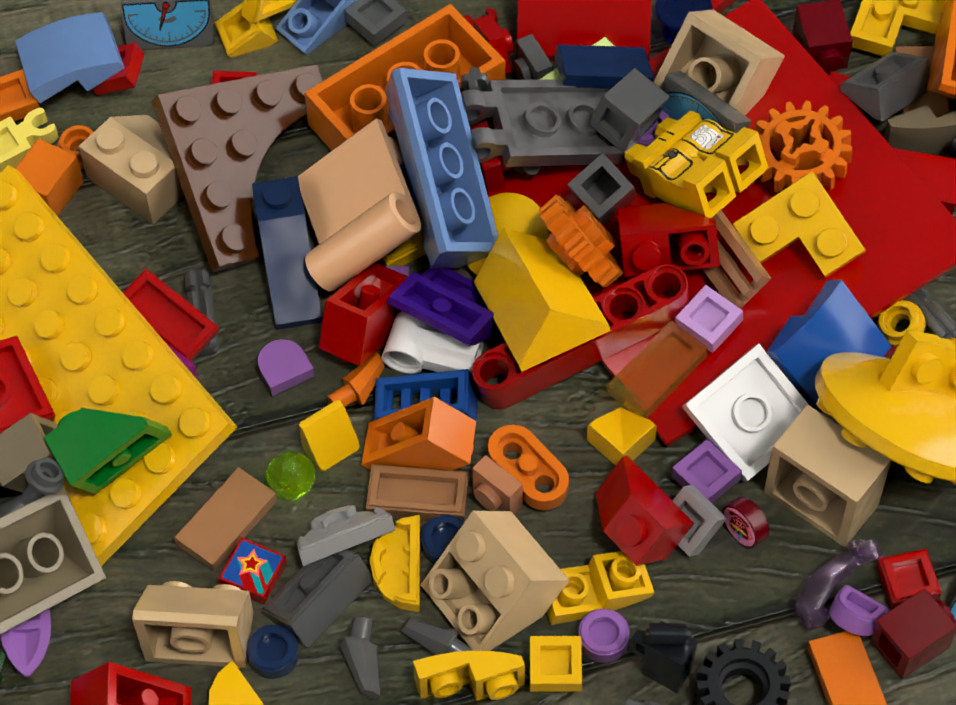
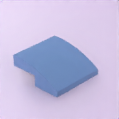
(68, 52)

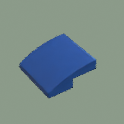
(829, 327)

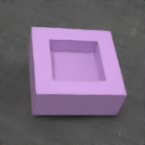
(709, 318)

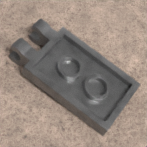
(538, 123)

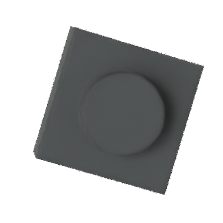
(375, 18)
(530, 60)

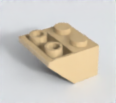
(493, 579)

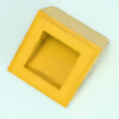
(242, 36)
(328, 436)

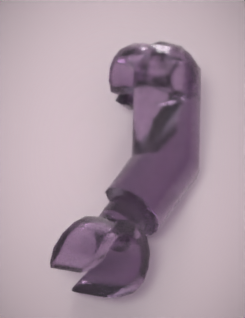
(823, 580)

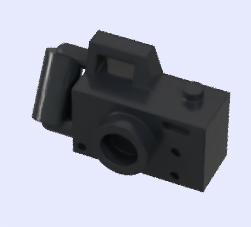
(665, 653)

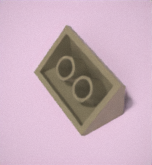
(43, 558)

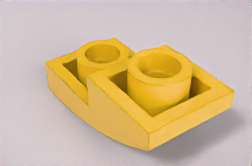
(605, 583)
(488, 672)

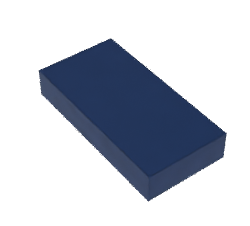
(599, 65)

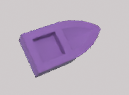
(28, 643)

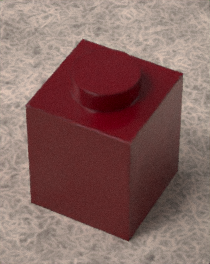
(824, 33)
(914, 633)

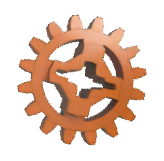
(800, 146)
(581, 241)

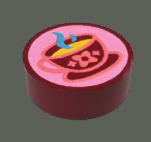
(746, 522)

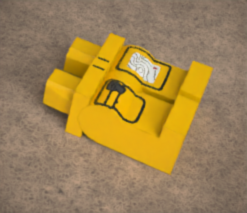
(697, 159)

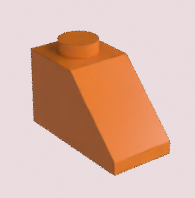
(421, 437)

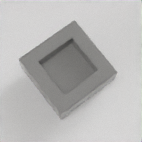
(705, 516)

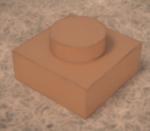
(496, 487)

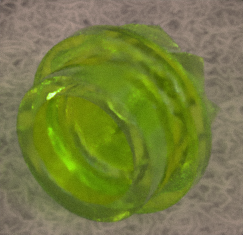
(290, 475)

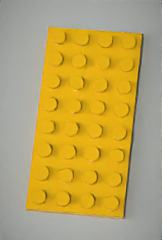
(99, 356)

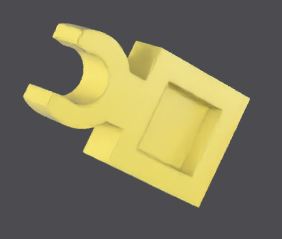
(18, 139)

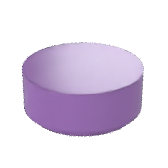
(604, 635)

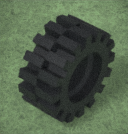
(742, 661)

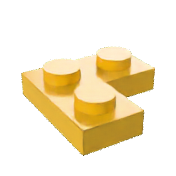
(881, 21)
(805, 214)

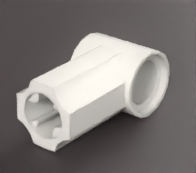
(419, 346)

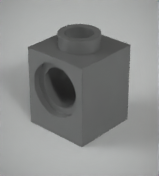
(629, 110)

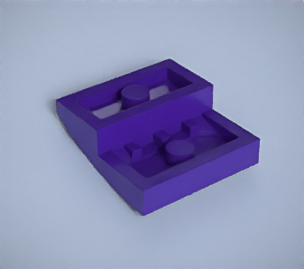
(446, 303)

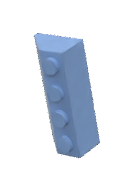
(441, 166)

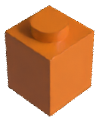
(51, 173)

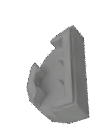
(341, 530)

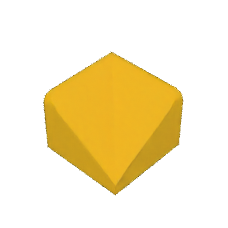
(621, 434)

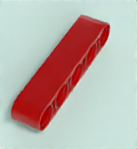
(635, 295)

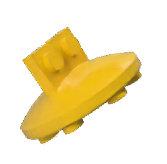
(897, 404)

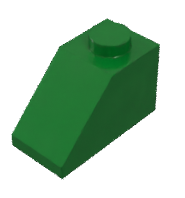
(101, 445)

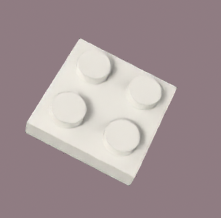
(747, 410)

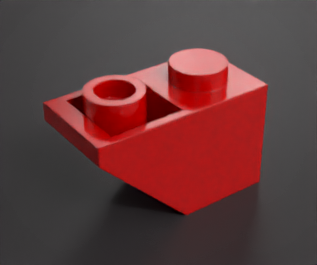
(666, 235)

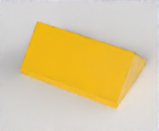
(536, 299)

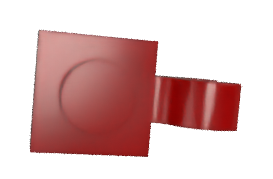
(494, 35)

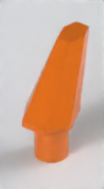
(359, 382)

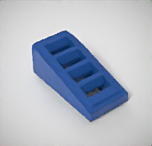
(442, 383)

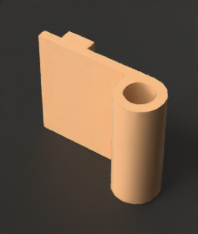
(357, 206)

